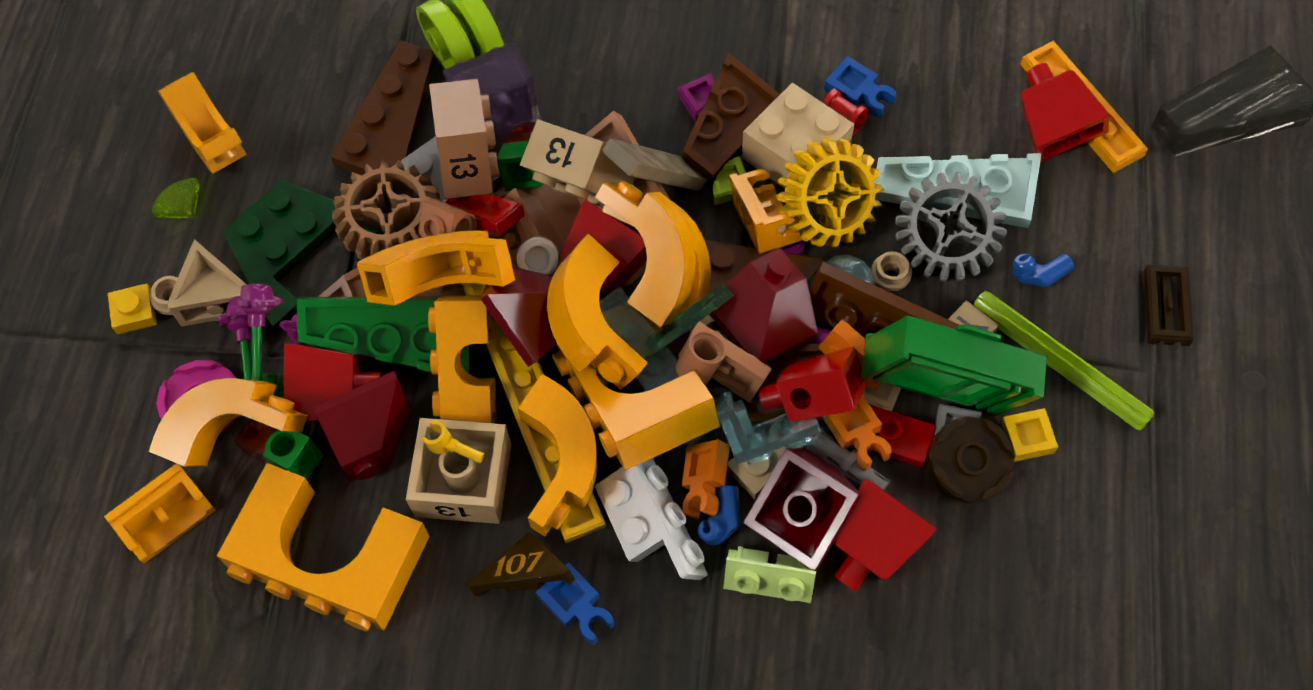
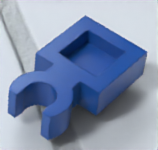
(859, 85)
(575, 603)

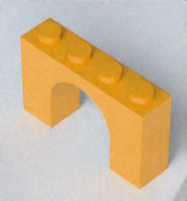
(645, 422)
(362, 590)

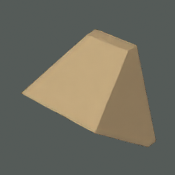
(202, 288)

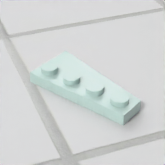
(1009, 179)

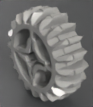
(965, 195)

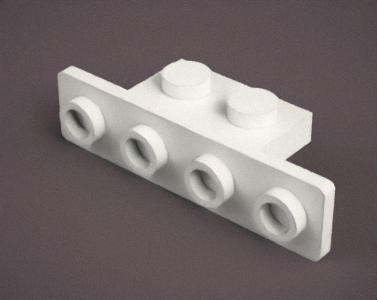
(649, 518)

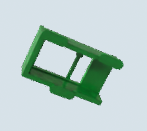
(954, 364)

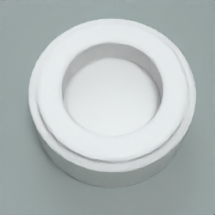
(538, 255)

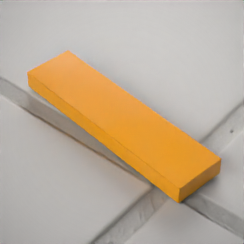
(1115, 148)

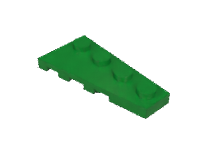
(371, 329)

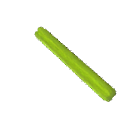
(1065, 361)

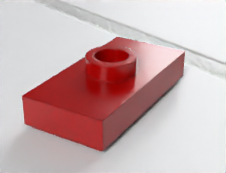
(490, 211)
(905, 435)

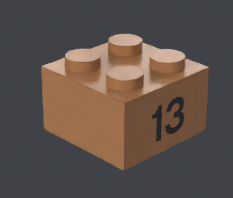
(464, 138)

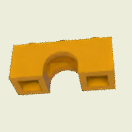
(459, 323)

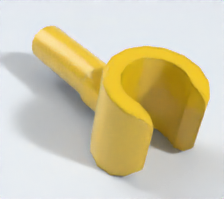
(447, 442)

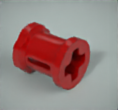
(847, 109)

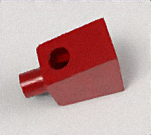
(1060, 111)
(614, 236)
(319, 375)
(817, 387)
(879, 536)

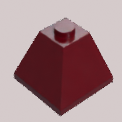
(768, 308)
(523, 313)
(365, 425)
(803, 506)

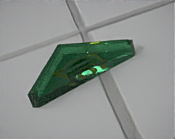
(688, 319)

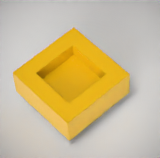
(131, 309)
(1030, 434)

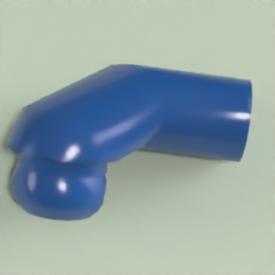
(1040, 275)
(727, 520)

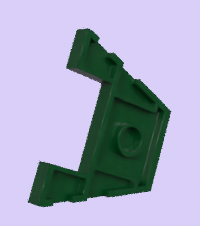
(278, 236)

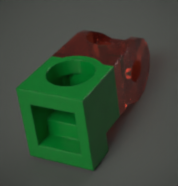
(512, 152)
(280, 448)

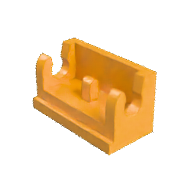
(760, 213)
(160, 513)

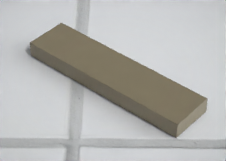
(653, 165)

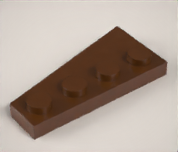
(389, 112)

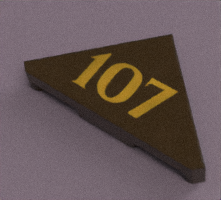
(521, 569)

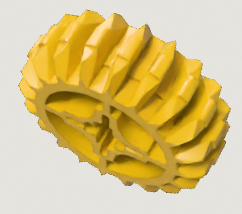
(836, 220)

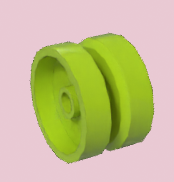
(458, 29)

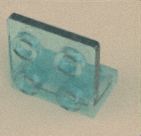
(756, 442)

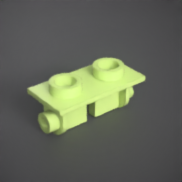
(751, 573)

